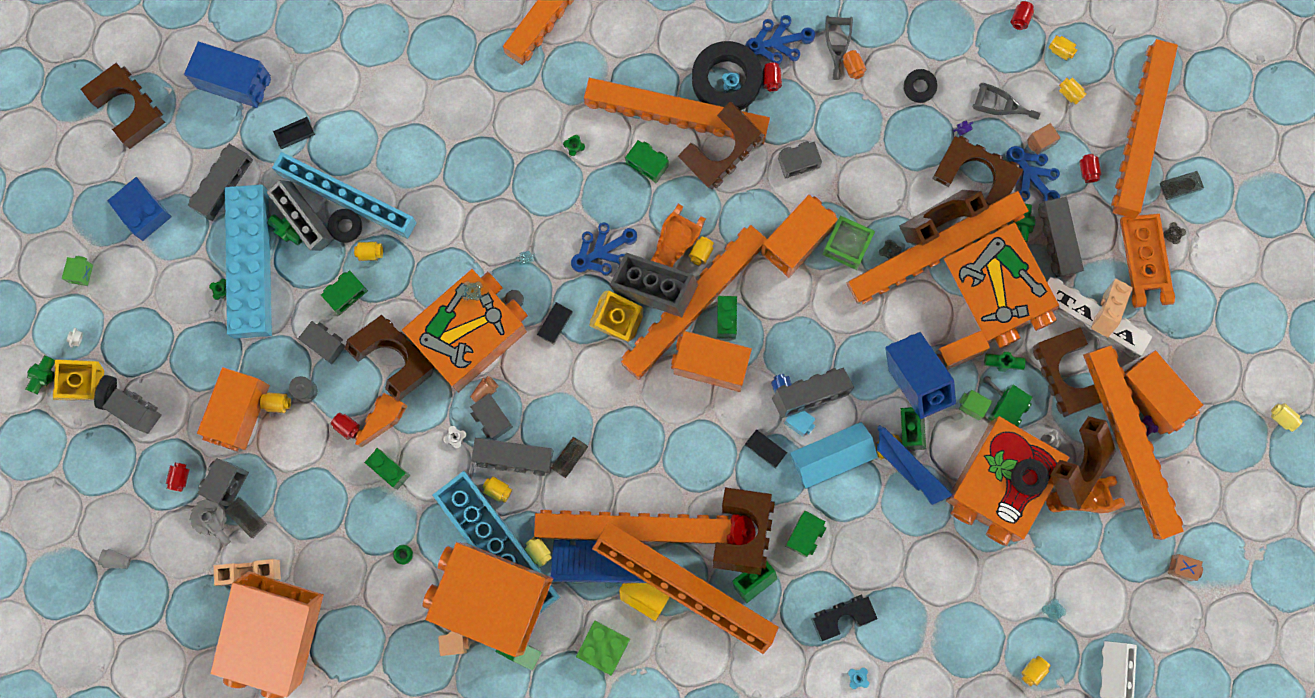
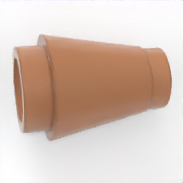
(485, 387)

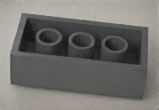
(654, 284)

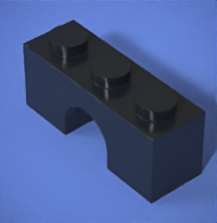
(827, 622)

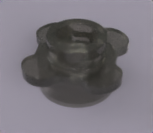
(1168, 234)
(890, 245)

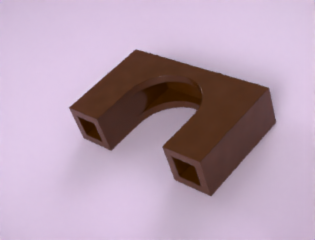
(144, 117)
(746, 138)
(961, 151)
(923, 227)
(383, 334)
(1049, 353)
(1076, 483)
(750, 556)

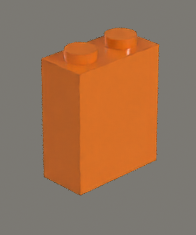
(963, 350)

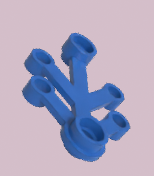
(777, 41)
(1031, 172)
(601, 251)

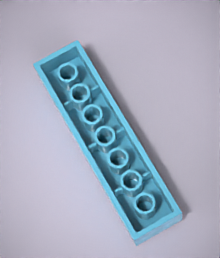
(248, 262)
(483, 526)

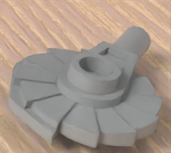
(210, 518)

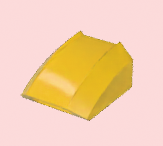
(617, 316)
(76, 379)
(644, 598)

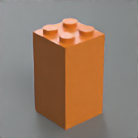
(799, 235)
(711, 361)
(1161, 393)
(232, 410)

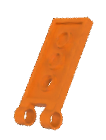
(1147, 249)

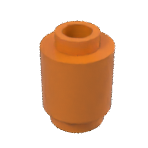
(854, 64)

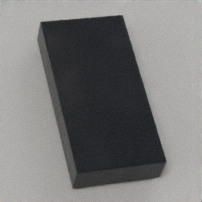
(294, 132)
(554, 323)
(766, 448)

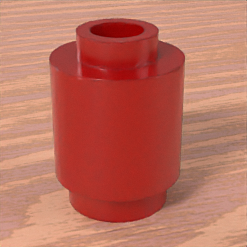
(1022, 15)
(772, 77)
(1090, 168)
(345, 426)
(177, 477)

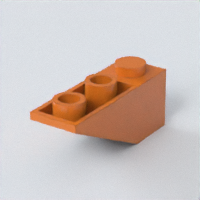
(385, 415)

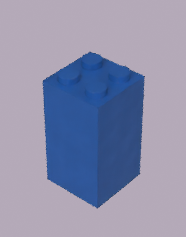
(227, 74)
(920, 375)

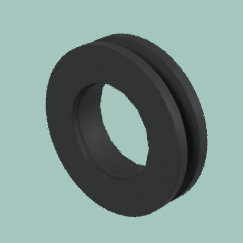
(727, 52)

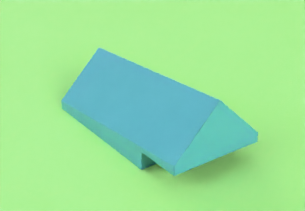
(834, 455)

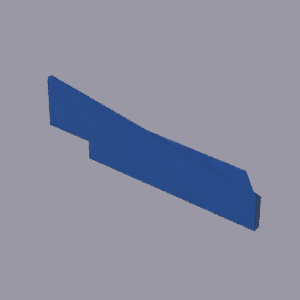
(910, 467)

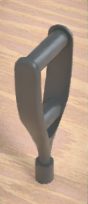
(837, 48)
(1009, 104)

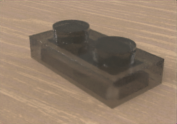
(1181, 185)
(569, 457)
(245, 517)

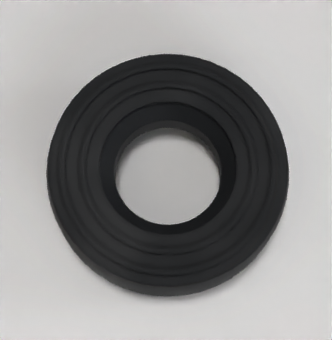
(920, 74)
(353, 233)
(104, 390)
(1042, 477)

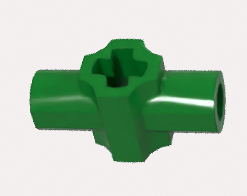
(1026, 224)
(284, 229)
(1013, 362)
(40, 374)

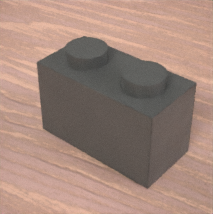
(799, 159)
(322, 342)
(491, 417)

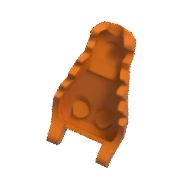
(676, 237)
(1098, 500)

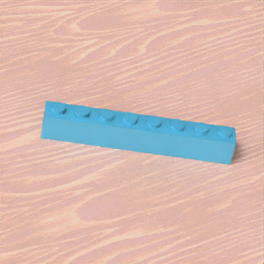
(344, 195)

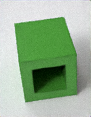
(77, 271)
(974, 404)

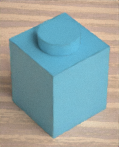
(801, 423)

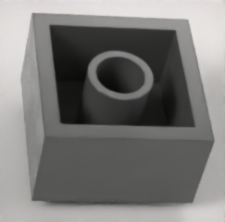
(132, 410)
(222, 482)

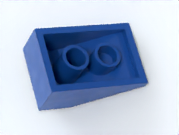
(139, 209)

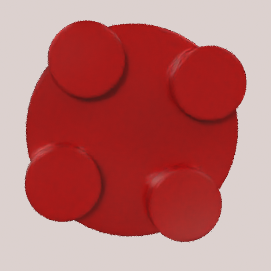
(741, 530)

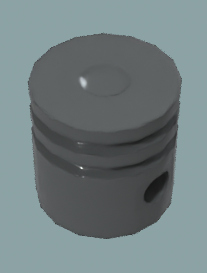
(303, 389)

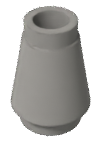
(113, 559)

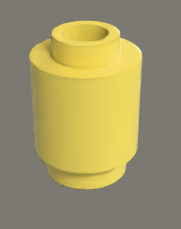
(1286, 417)
(538, 551)

